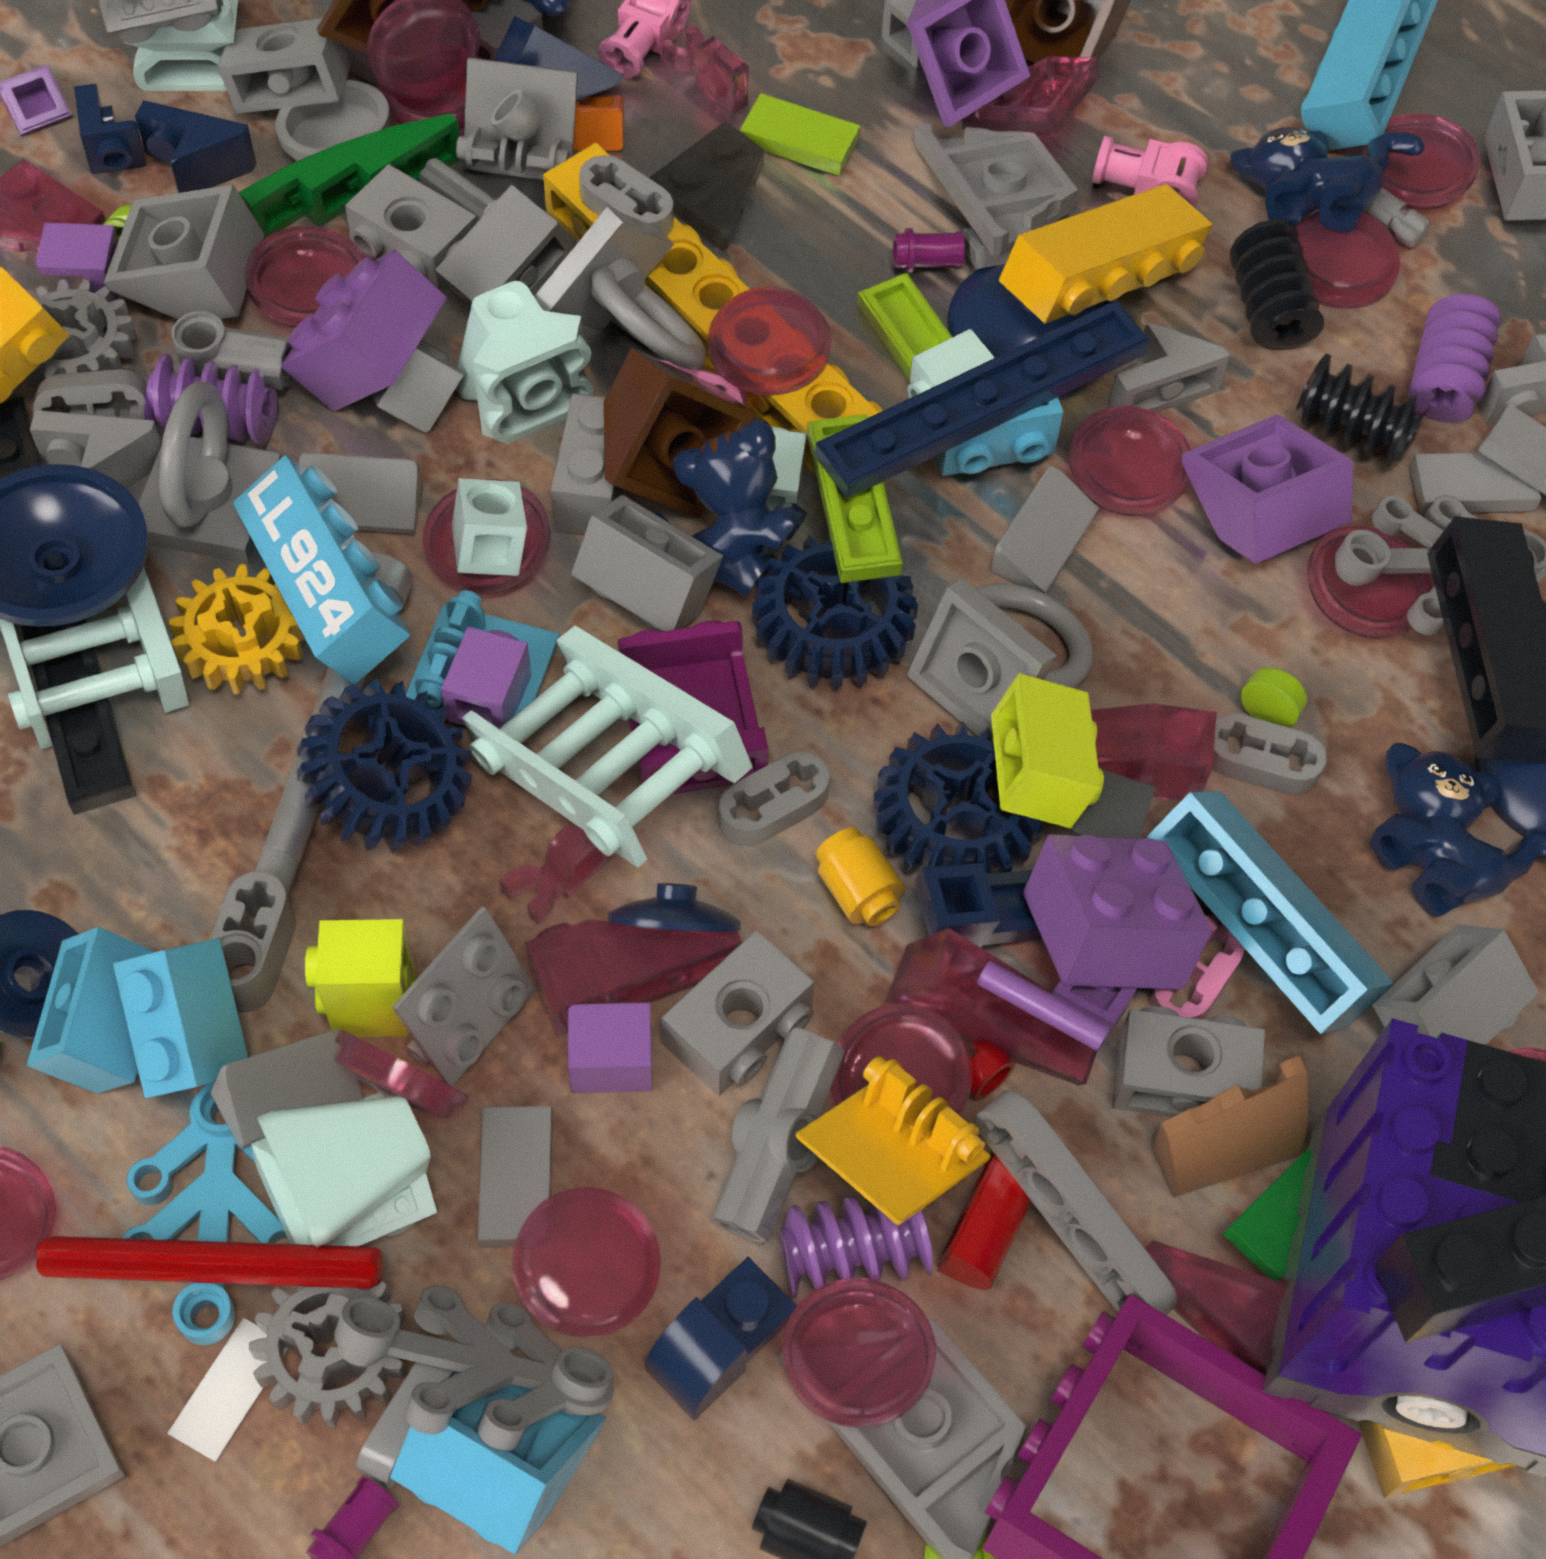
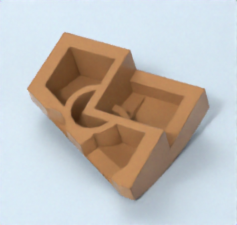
(1235, 1132)

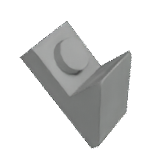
(1171, 373)
(106, 444)

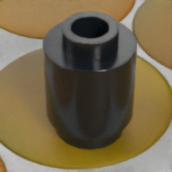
(807, 1524)

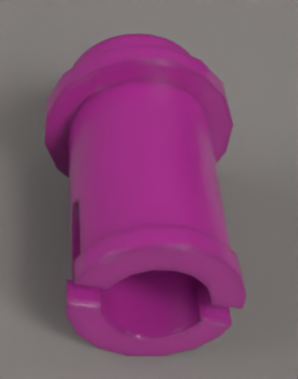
(928, 250)
(353, 1523)

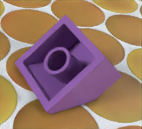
(966, 53)
(1271, 487)

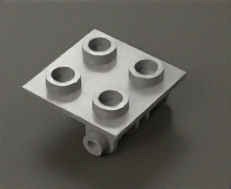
(491, 152)
(463, 998)

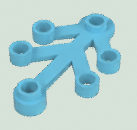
(213, 1198)

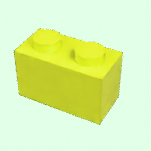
(1046, 751)
(361, 974)

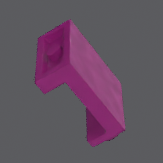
(711, 668)

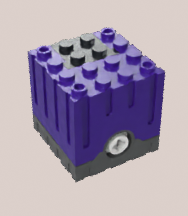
(1406, 1145)

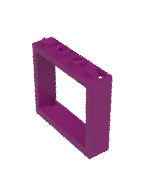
(1208, 1372)

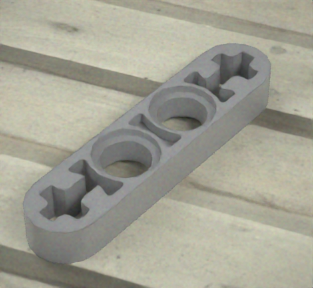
(1072, 1203)

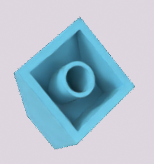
(490, 1489)

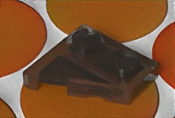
(713, 182)

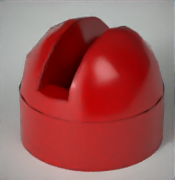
(989, 1068)

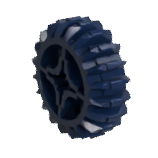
(841, 630)
(407, 740)
(946, 775)

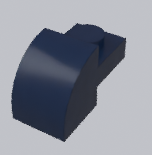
(976, 904)
(717, 1336)

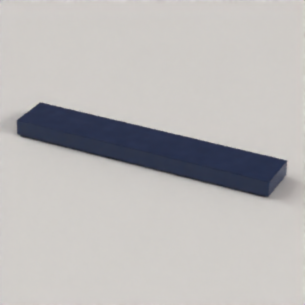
(980, 399)

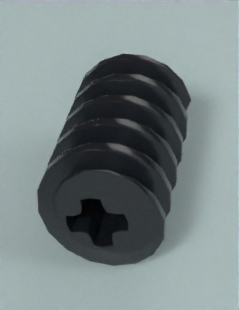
(1276, 285)
(1360, 411)

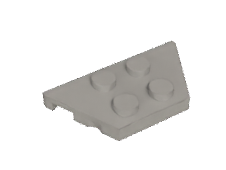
(999, 181)
(944, 1453)

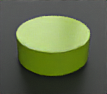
(1274, 696)

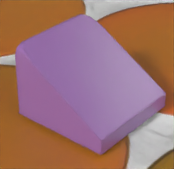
(34, 100)

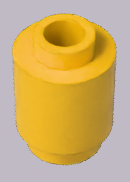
(859, 877)

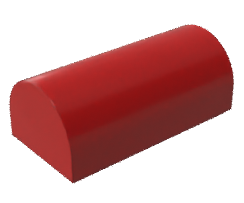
(985, 1228)

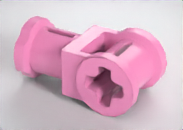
(640, 29)
(1152, 166)

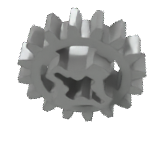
(83, 318)
(318, 1374)

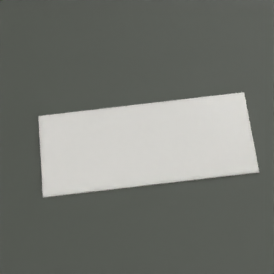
(222, 1395)

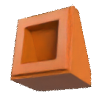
(599, 121)

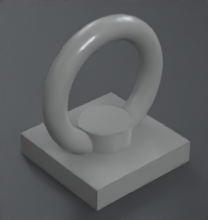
(607, 279)
(197, 480)
(979, 649)

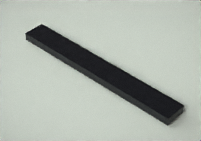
(86, 735)

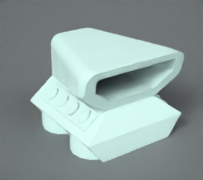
(186, 58)
(521, 363)
(345, 1170)

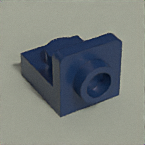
(106, 143)

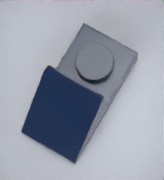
(199, 146)

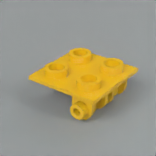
(896, 1142)

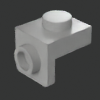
(1518, 385)

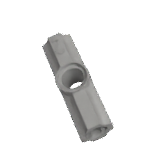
(766, 1135)

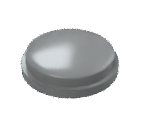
(319, 126)

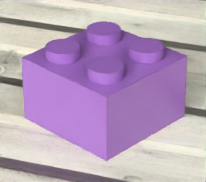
(362, 330)
(1116, 912)

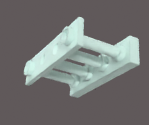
(153, 670)
(625, 692)

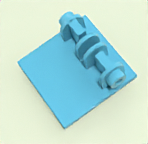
(448, 633)

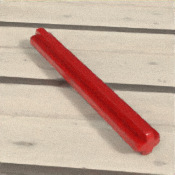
(210, 1262)

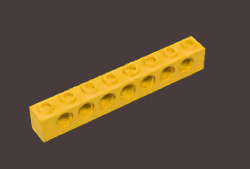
(697, 288)

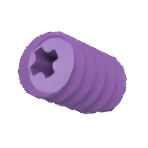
(1455, 356)
(249, 406)
(849, 1243)

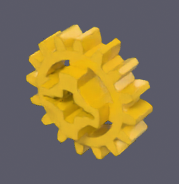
(211, 642)

